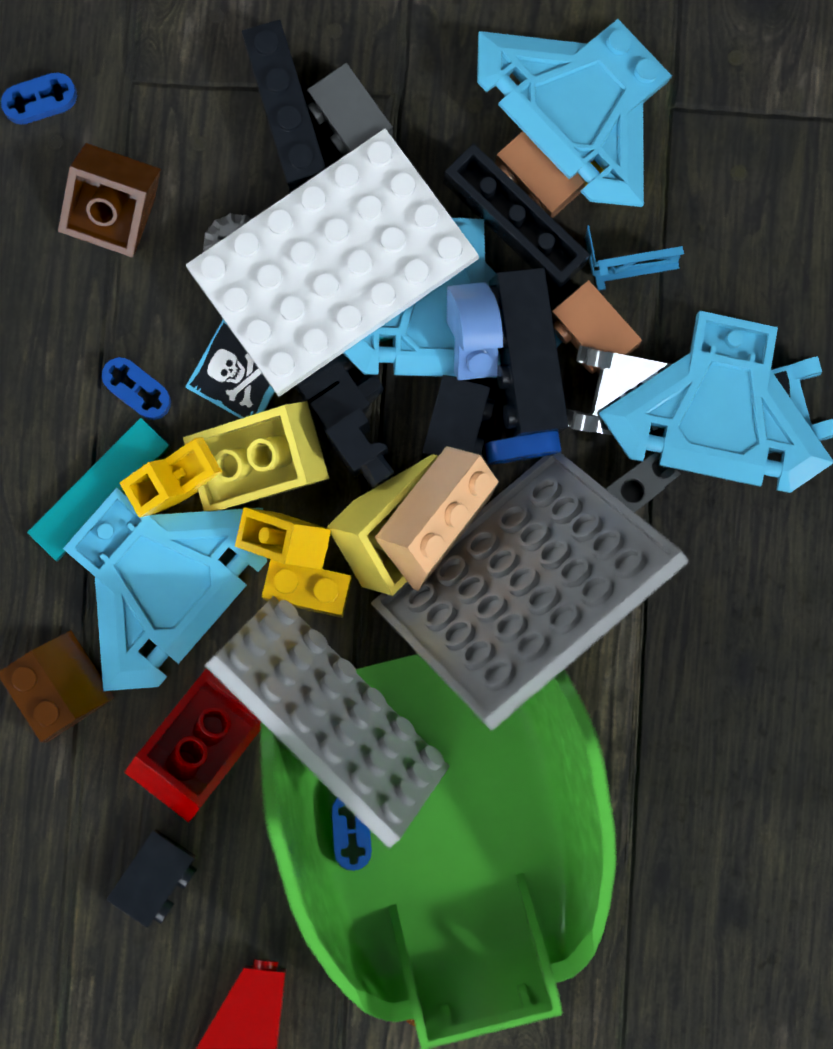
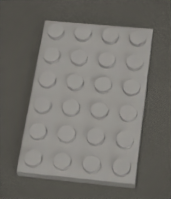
(330, 718)

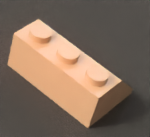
(436, 513)

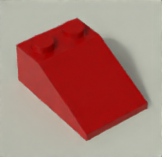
(195, 746)

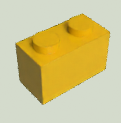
(282, 538)
(308, 588)

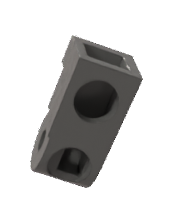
(642, 483)

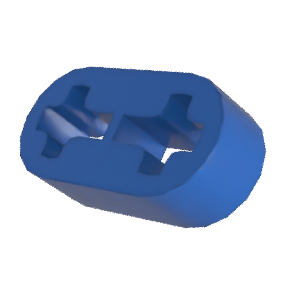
(35, 90)
(142, 381)
(522, 447)
(340, 838)

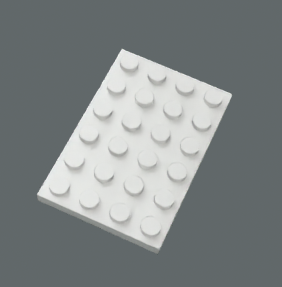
(332, 262)

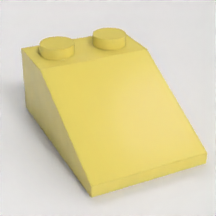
(262, 456)
(361, 522)

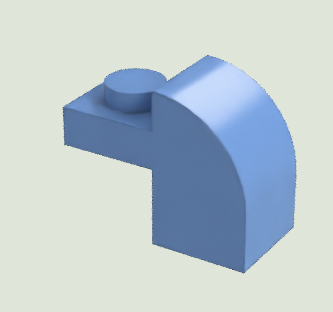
(477, 330)

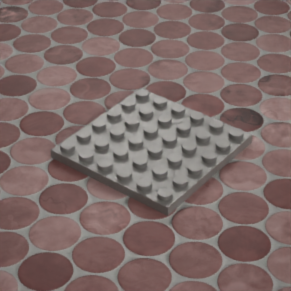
(530, 587)

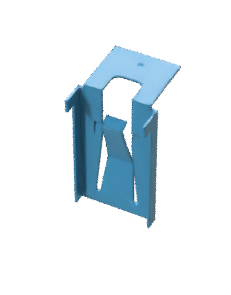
(669, 257)

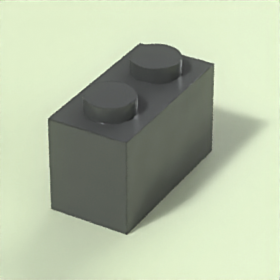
(346, 110)

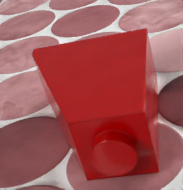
(251, 1010)

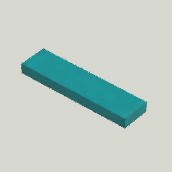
(81, 501)

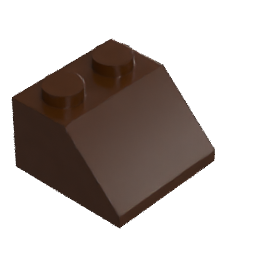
(108, 199)
(55, 686)

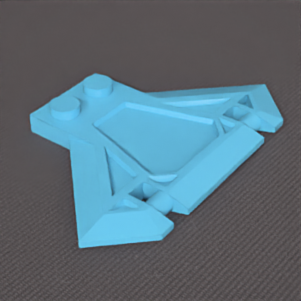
(579, 103)
(420, 333)
(721, 411)
(157, 583)

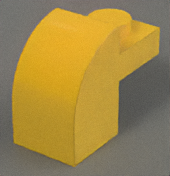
(172, 479)

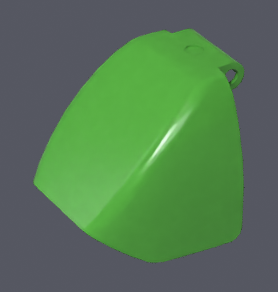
(488, 885)

